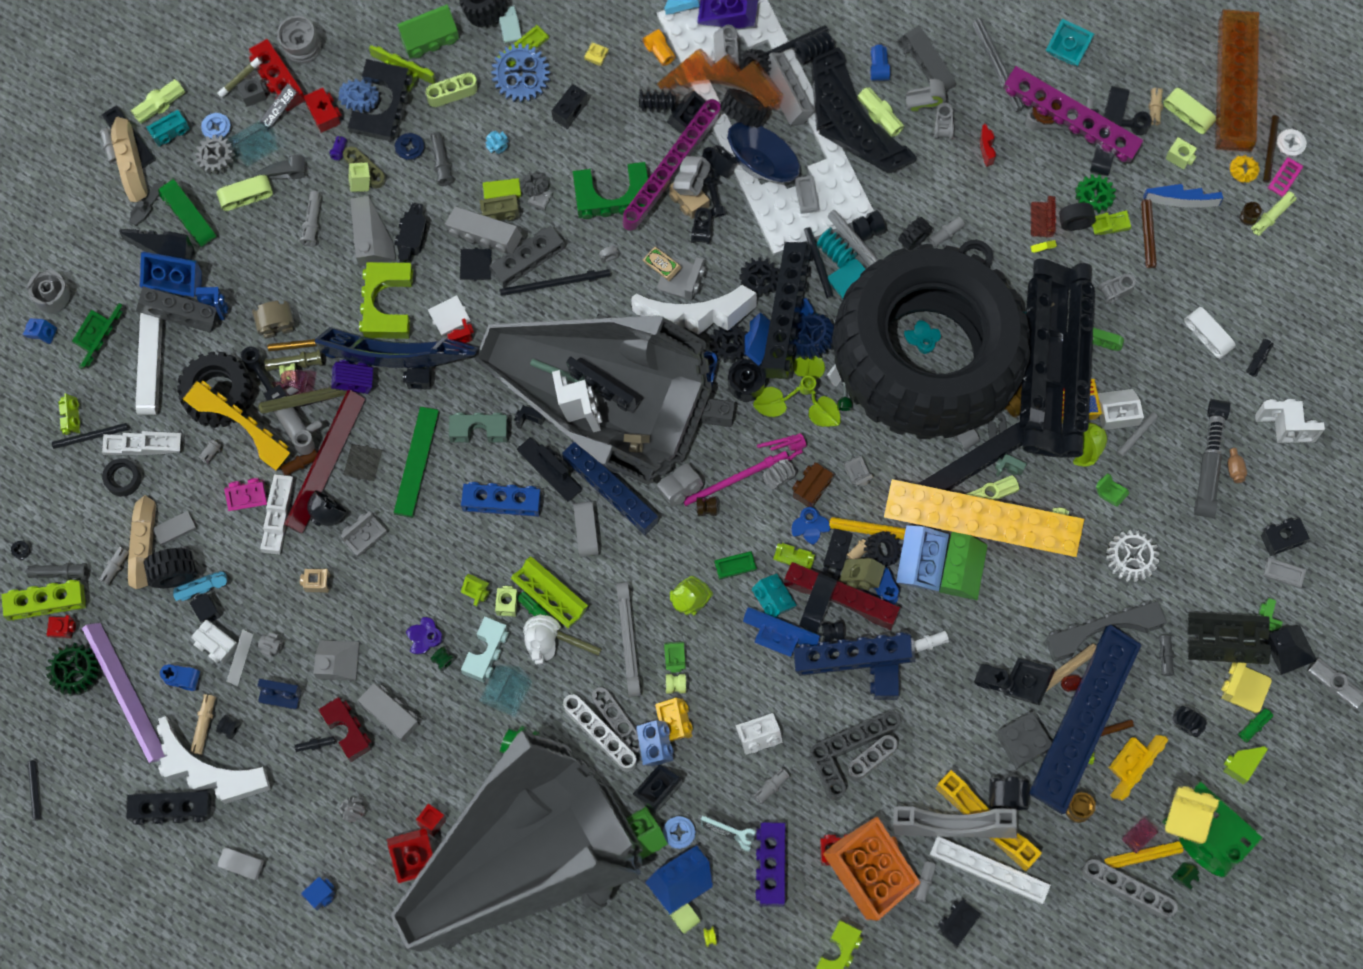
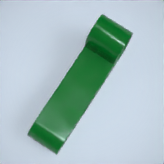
(186, 212)

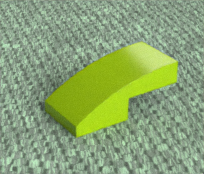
(1111, 223)

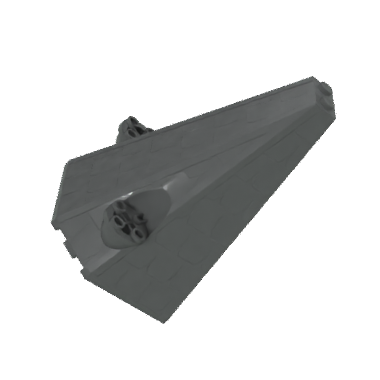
(640, 352)
(520, 847)

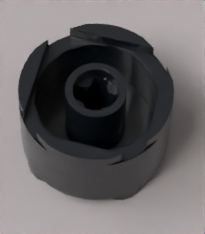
(746, 390)
(1009, 794)

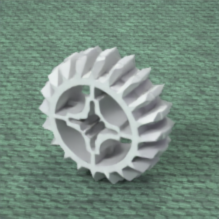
(1120, 542)

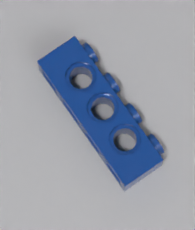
(509, 506)

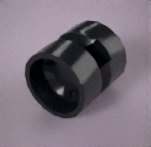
(869, 225)

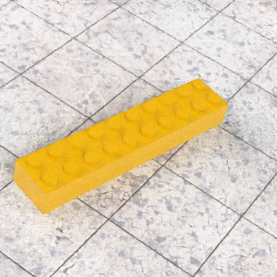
(984, 518)

